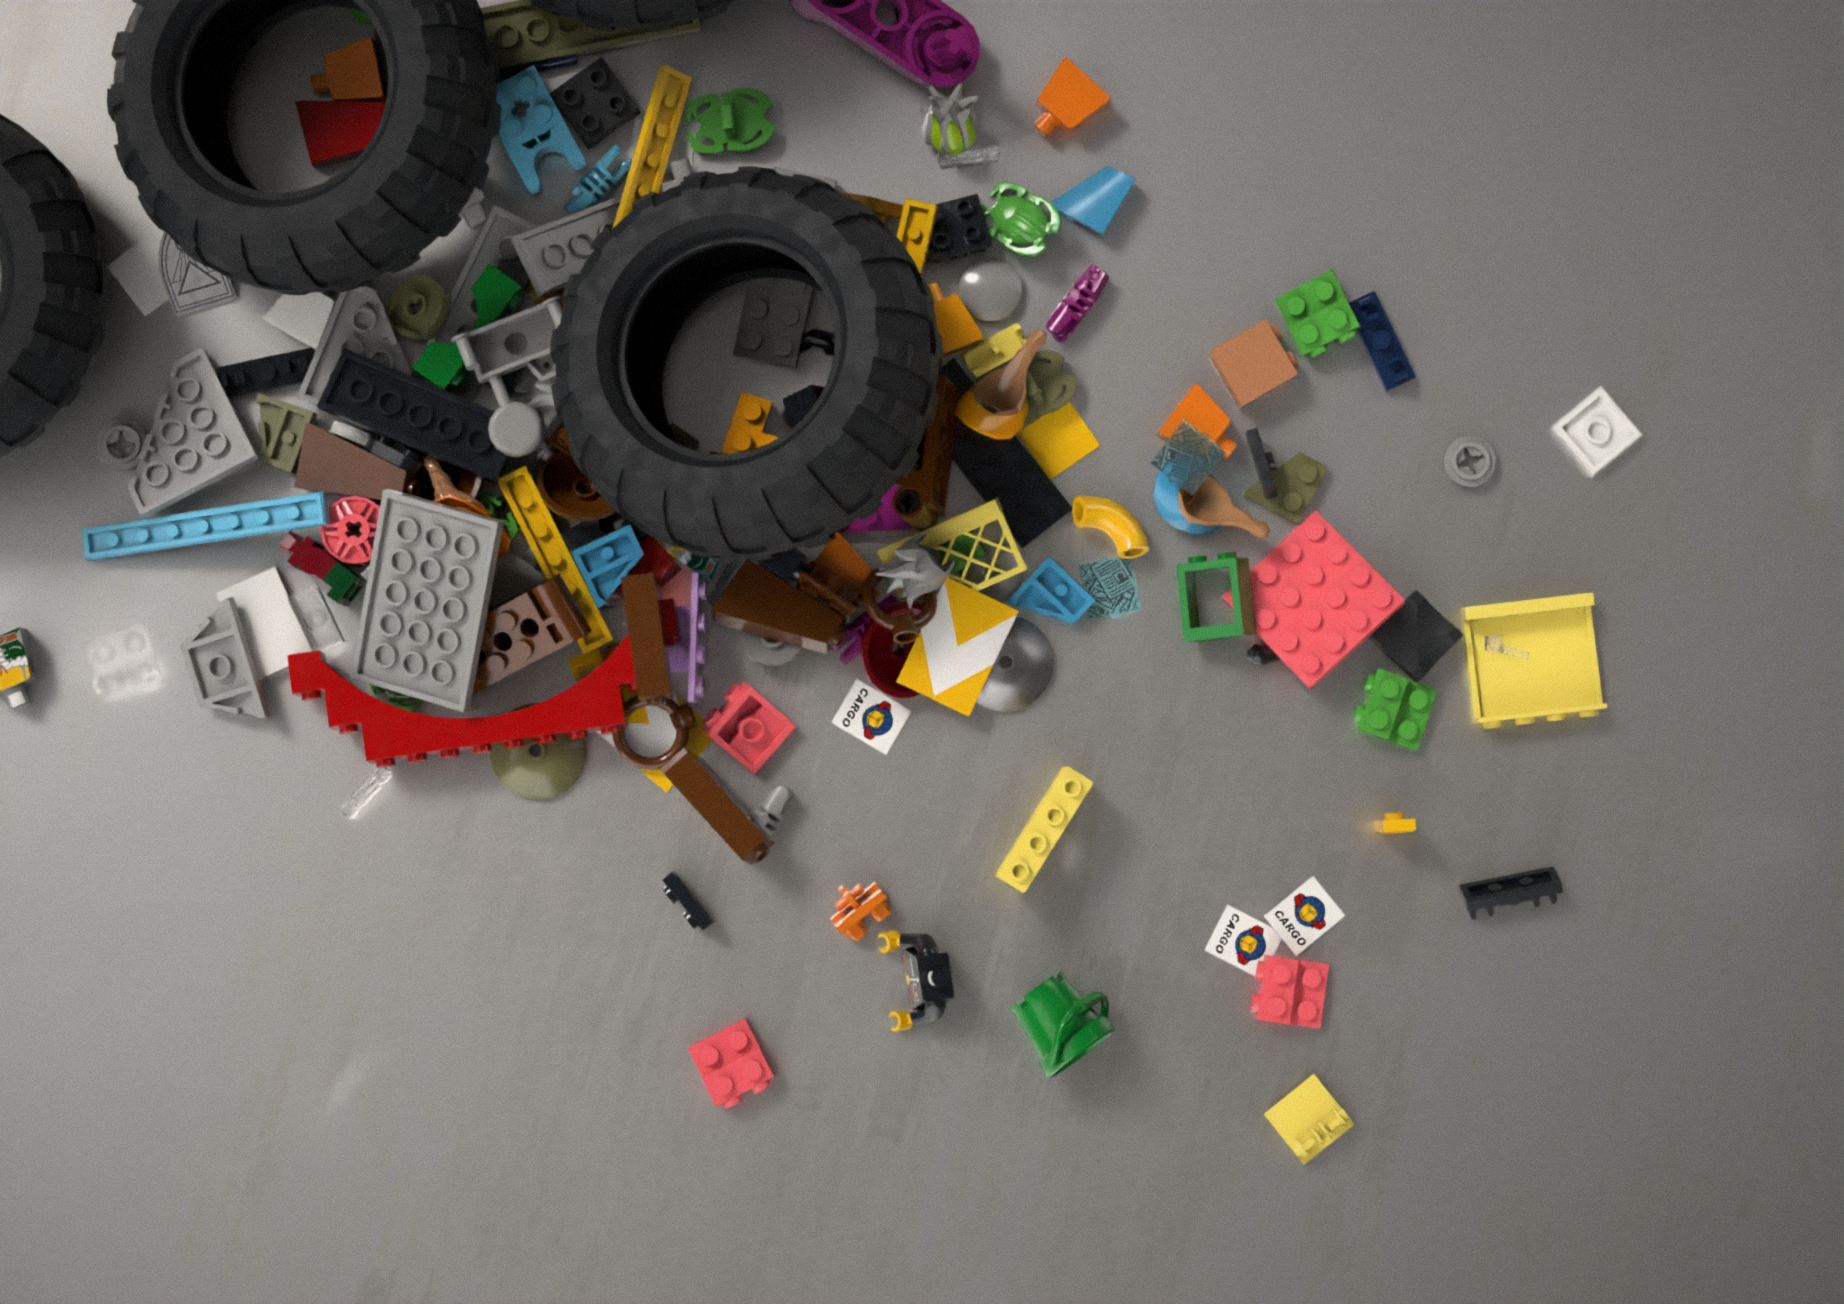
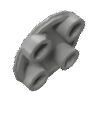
(990, 289)

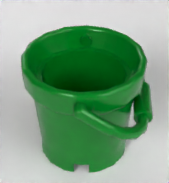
(1062, 1023)

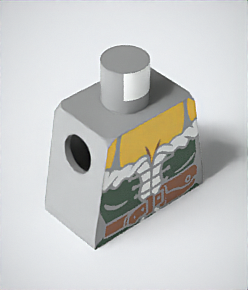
(16, 666)

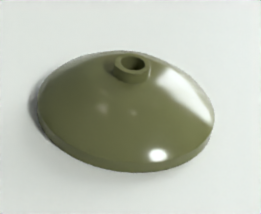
(542, 775)

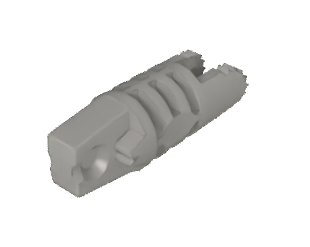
(770, 812)

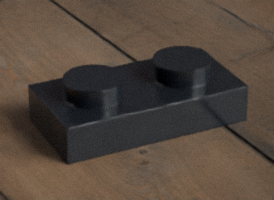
(677, 891)

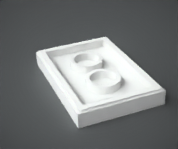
(267, 621)

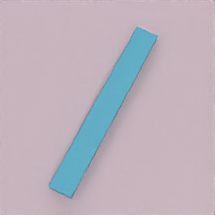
(206, 526)

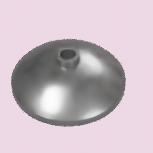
(1026, 677)

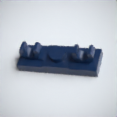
(1381, 342)

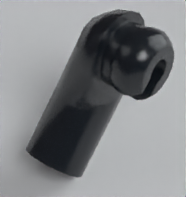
(820, 339)
(1261, 654)

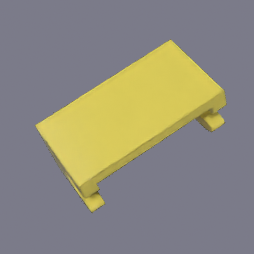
(994, 351)

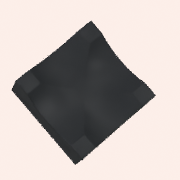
(595, 102)
(1416, 636)

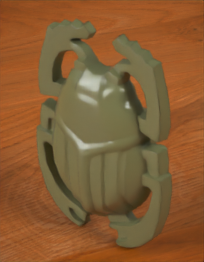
(1045, 385)

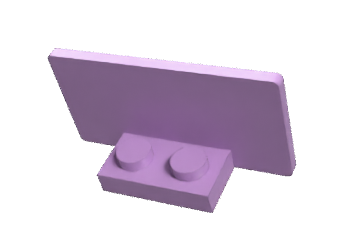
(688, 652)

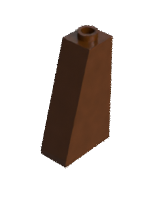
(347, 469)
(776, 610)
(648, 637)
(718, 806)

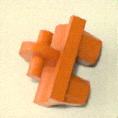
(856, 905)

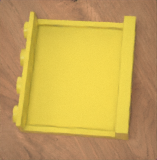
(1561, 662)

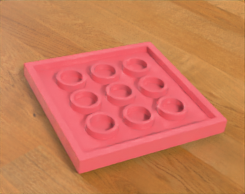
(1317, 600)

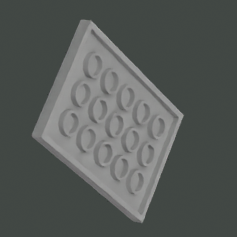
(426, 600)

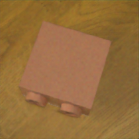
(1253, 363)

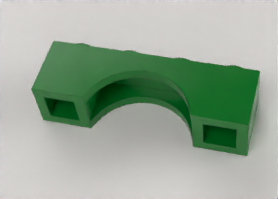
(495, 297)

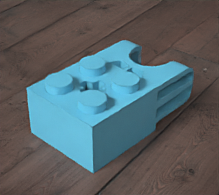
(536, 133)

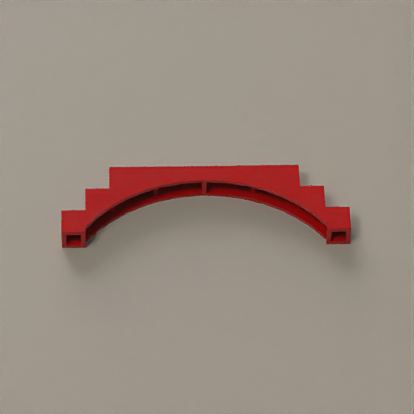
(400, 734)

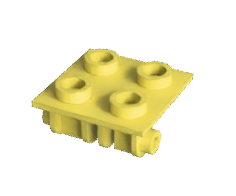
(1309, 1119)

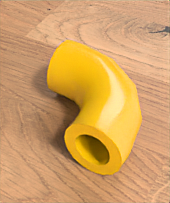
(1114, 520)

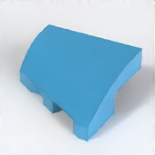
(1096, 199)

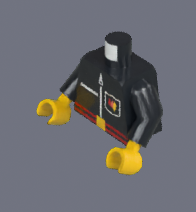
(926, 975)

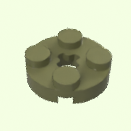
(433, 312)

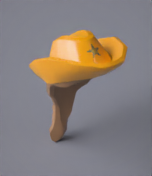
(999, 400)

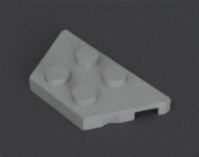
(223, 665)

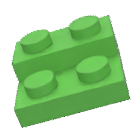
(1318, 314)
(1394, 709)

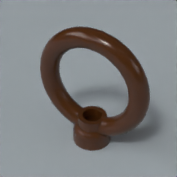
(903, 627)
(682, 720)

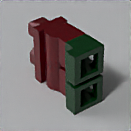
(312, 559)

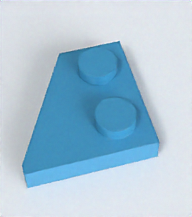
(607, 561)
(1053, 593)

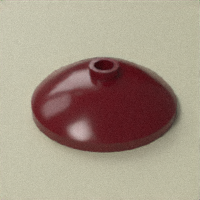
(877, 656)

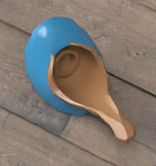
(1204, 510)

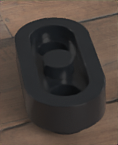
(384, 448)

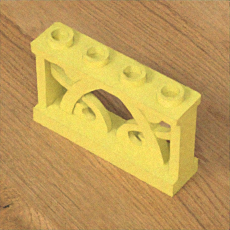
(1044, 828)

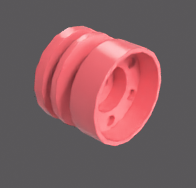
(337, 537)

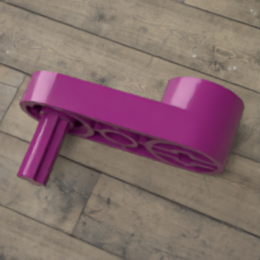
(903, 46)

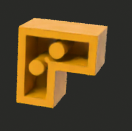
(749, 425)

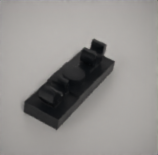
(265, 373)
(1511, 890)

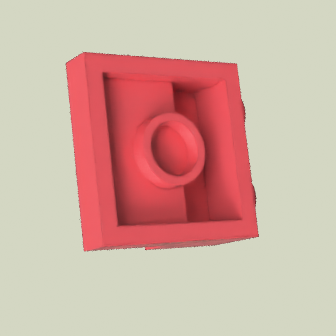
(747, 726)
(1290, 991)
(732, 1064)

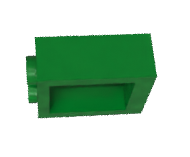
(1241, 597)

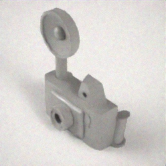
(504, 348)

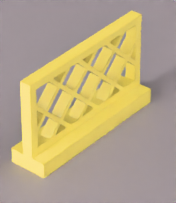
(962, 524)

